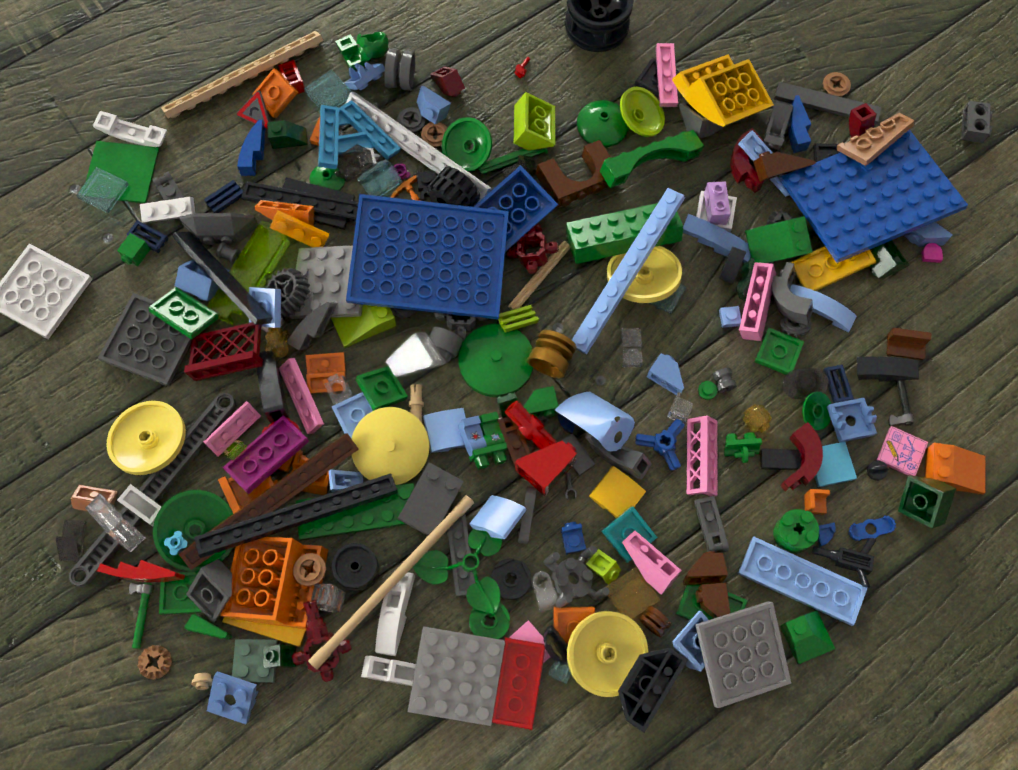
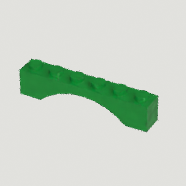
(680, 147)

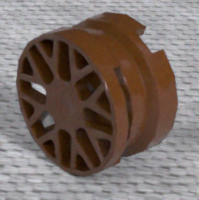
(655, 621)

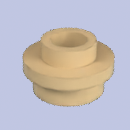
(202, 681)

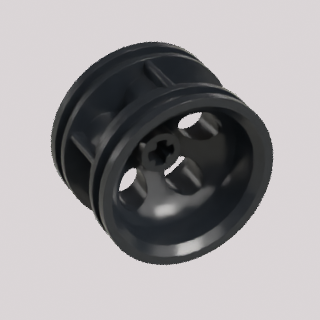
(593, 28)

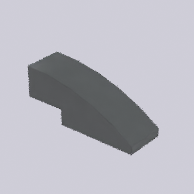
(312, 326)

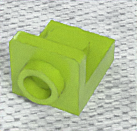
(604, 566)

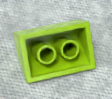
(534, 123)

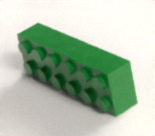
(615, 233)

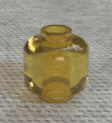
(757, 418)

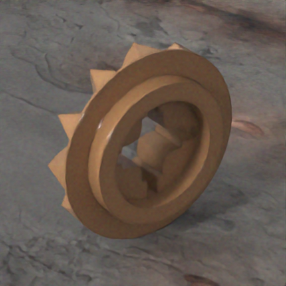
(833, 79)
(429, 130)
(308, 560)
(164, 662)

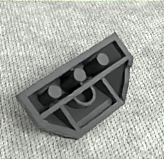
(219, 227)

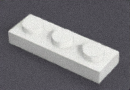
(167, 209)

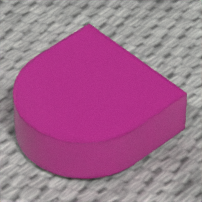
(932, 253)

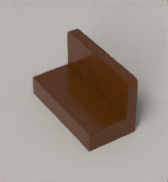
(907, 343)

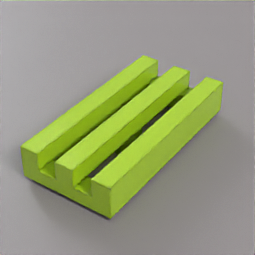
(515, 316)

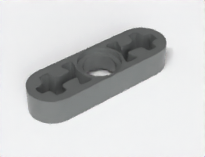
(527, 516)

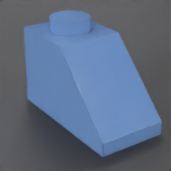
(432, 105)
(929, 234)
(666, 374)

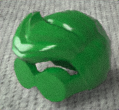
(372, 45)

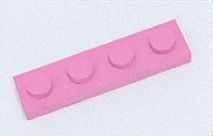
(666, 71)
(301, 396)

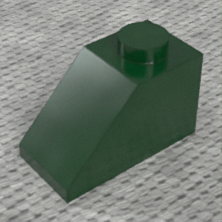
(286, 134)

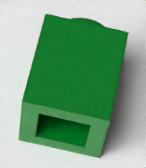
(133, 250)

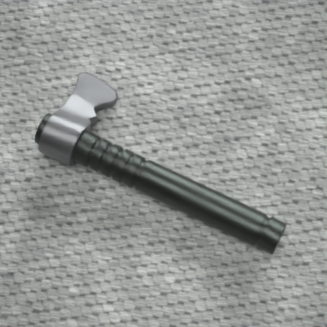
(907, 417)

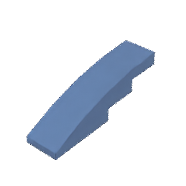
(714, 236)

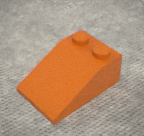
(956, 467)

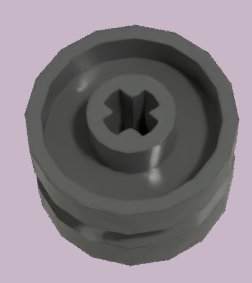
(400, 69)

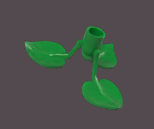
(483, 594)

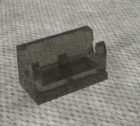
(354, 162)

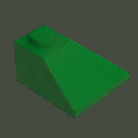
(807, 637)

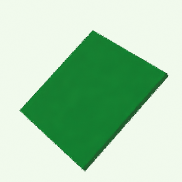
(128, 163)

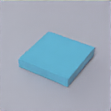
(835, 466)

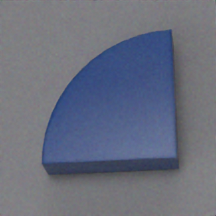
(826, 533)

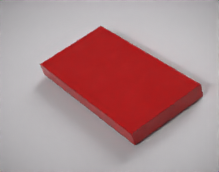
(518, 683)

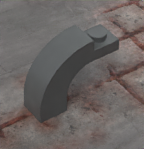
(777, 124)
(789, 305)
(625, 459)

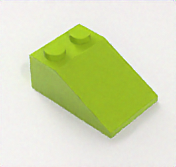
(370, 323)

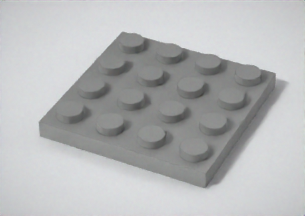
(328, 279)
(743, 654)
(456, 676)

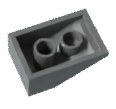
(430, 499)

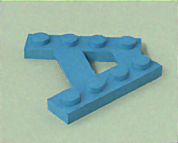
(369, 134)

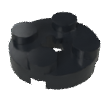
(517, 569)

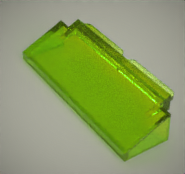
(254, 262)

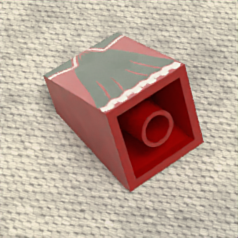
(547, 466)

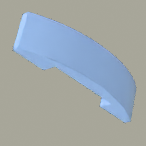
(827, 307)

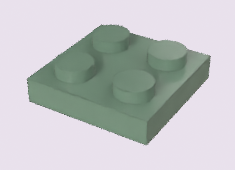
(249, 661)

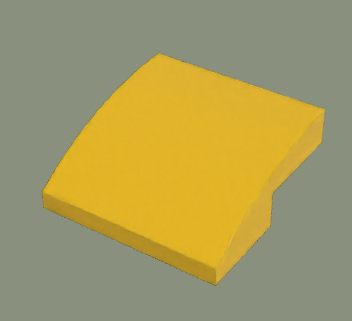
(617, 492)

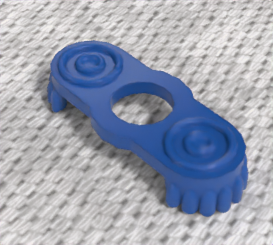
(883, 526)

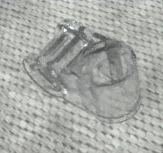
(545, 596)

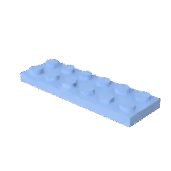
(802, 581)

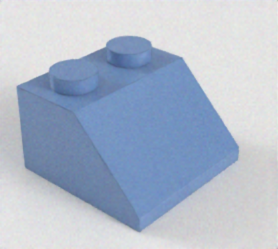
(195, 280)

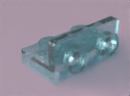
(380, 178)

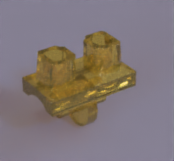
(277, 341)

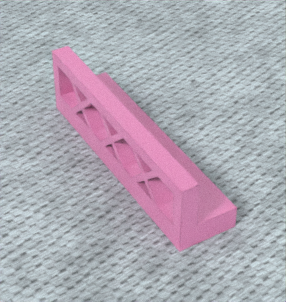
(706, 454)

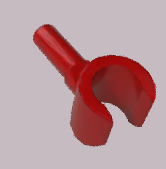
(520, 71)

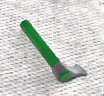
(146, 590)

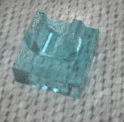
(560, 671)

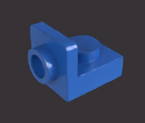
(573, 538)

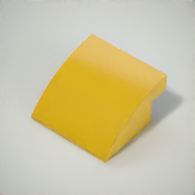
(723, 90)

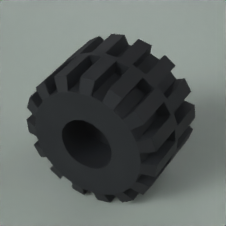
(453, 188)

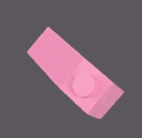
(651, 563)

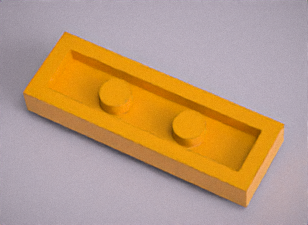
(299, 230)

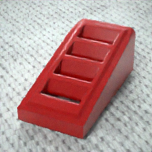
(293, 75)

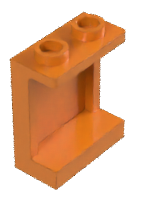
(237, 496)

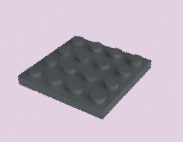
(145, 343)

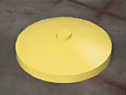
(655, 280)
(146, 438)
(390, 443)
(604, 651)

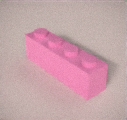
(757, 302)

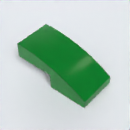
(349, 51)

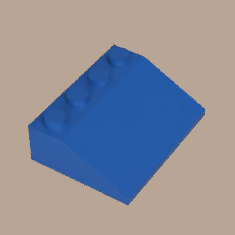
(523, 199)

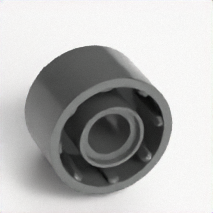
(446, 342)

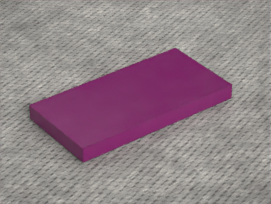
(266, 454)

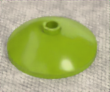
(642, 111)

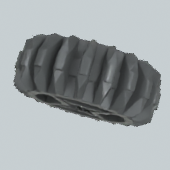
(293, 288)

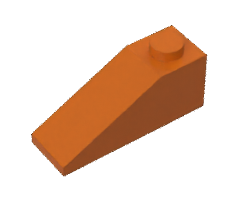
(301, 212)

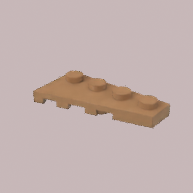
(876, 140)

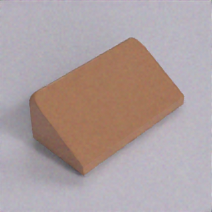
(85, 495)

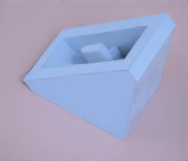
(343, 479)

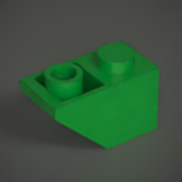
(542, 402)

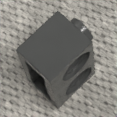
(976, 122)

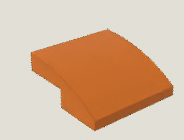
(322, 367)

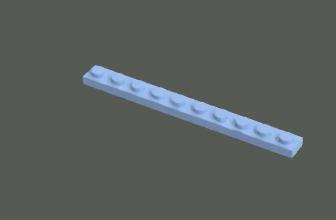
(627, 270)

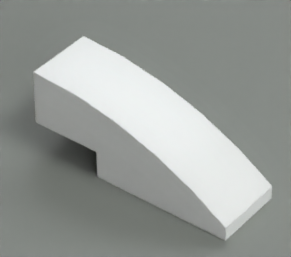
(139, 504)
(388, 670)

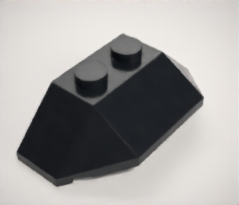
(649, 685)

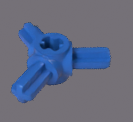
(667, 437)

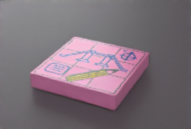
(902, 451)

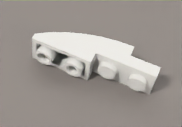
(393, 616)

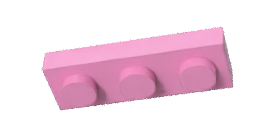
(232, 428)

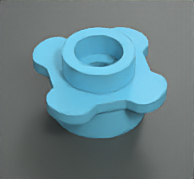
(175, 549)

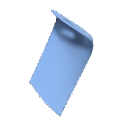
(597, 418)

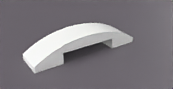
(128, 131)

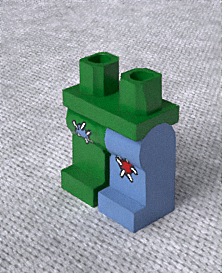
(483, 439)

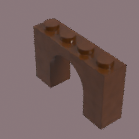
(566, 190)

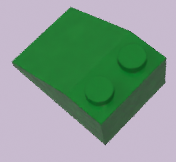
(779, 240)

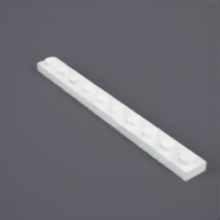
(412, 143)

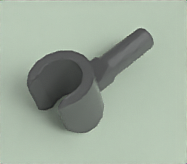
(569, 486)

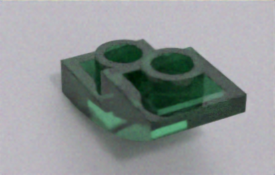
(743, 285)

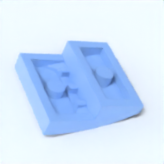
(443, 429)
(498, 517)

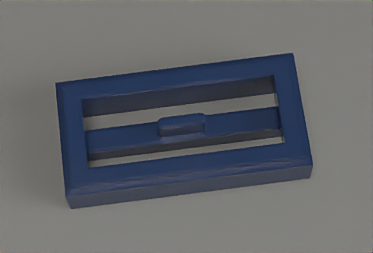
(222, 195)
(159, 243)
(834, 396)

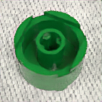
(801, 521)

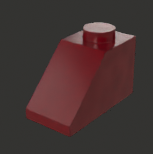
(448, 81)

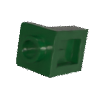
(278, 656)

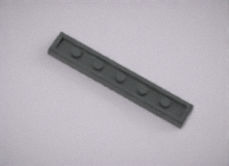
(820, 100)

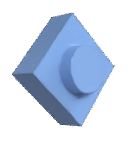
(730, 316)

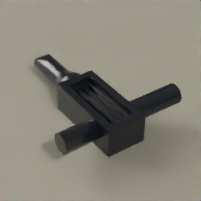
(851, 560)

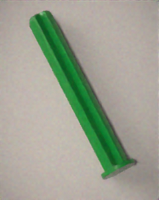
(509, 159)

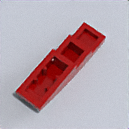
(144, 572)

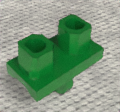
(742, 448)

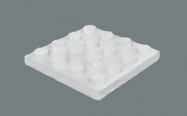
(40, 290)

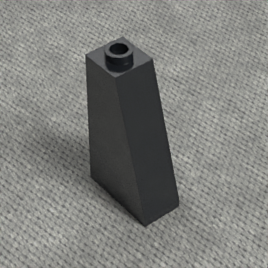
(271, 388)

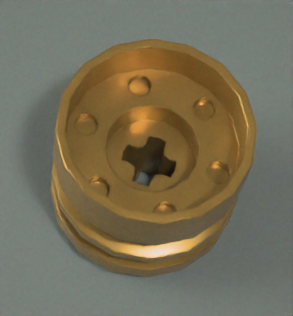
(552, 354)

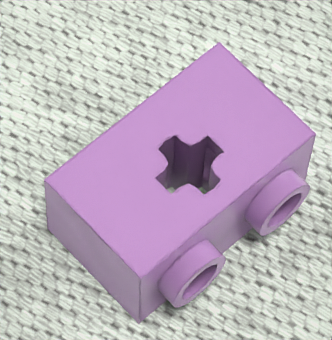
(717, 203)

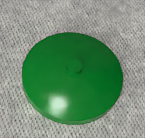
(495, 360)
(193, 515)

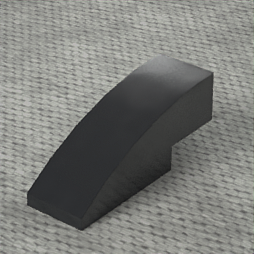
(887, 368)

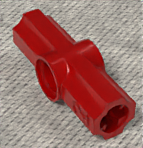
(529, 425)

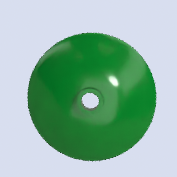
(594, 127)
(458, 139)

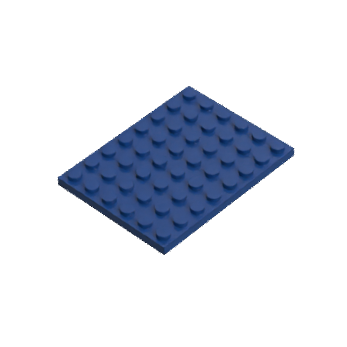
(872, 204)
(427, 257)

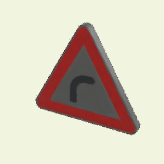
(254, 110)

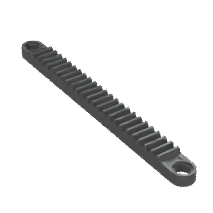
(156, 486)

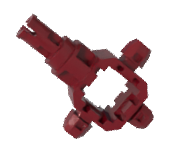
(533, 238)
(316, 634)

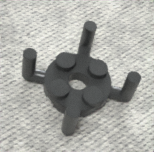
(582, 575)

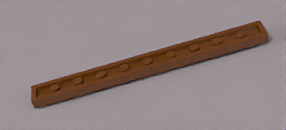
(282, 490)

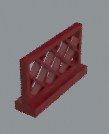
(224, 364)

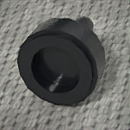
(877, 470)

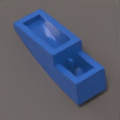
(798, 127)
(252, 150)

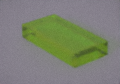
(234, 449)

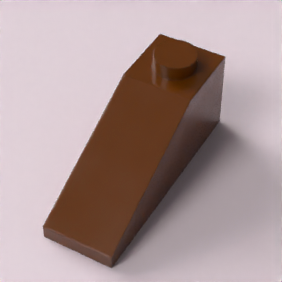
(778, 164)

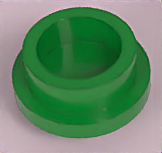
(707, 390)

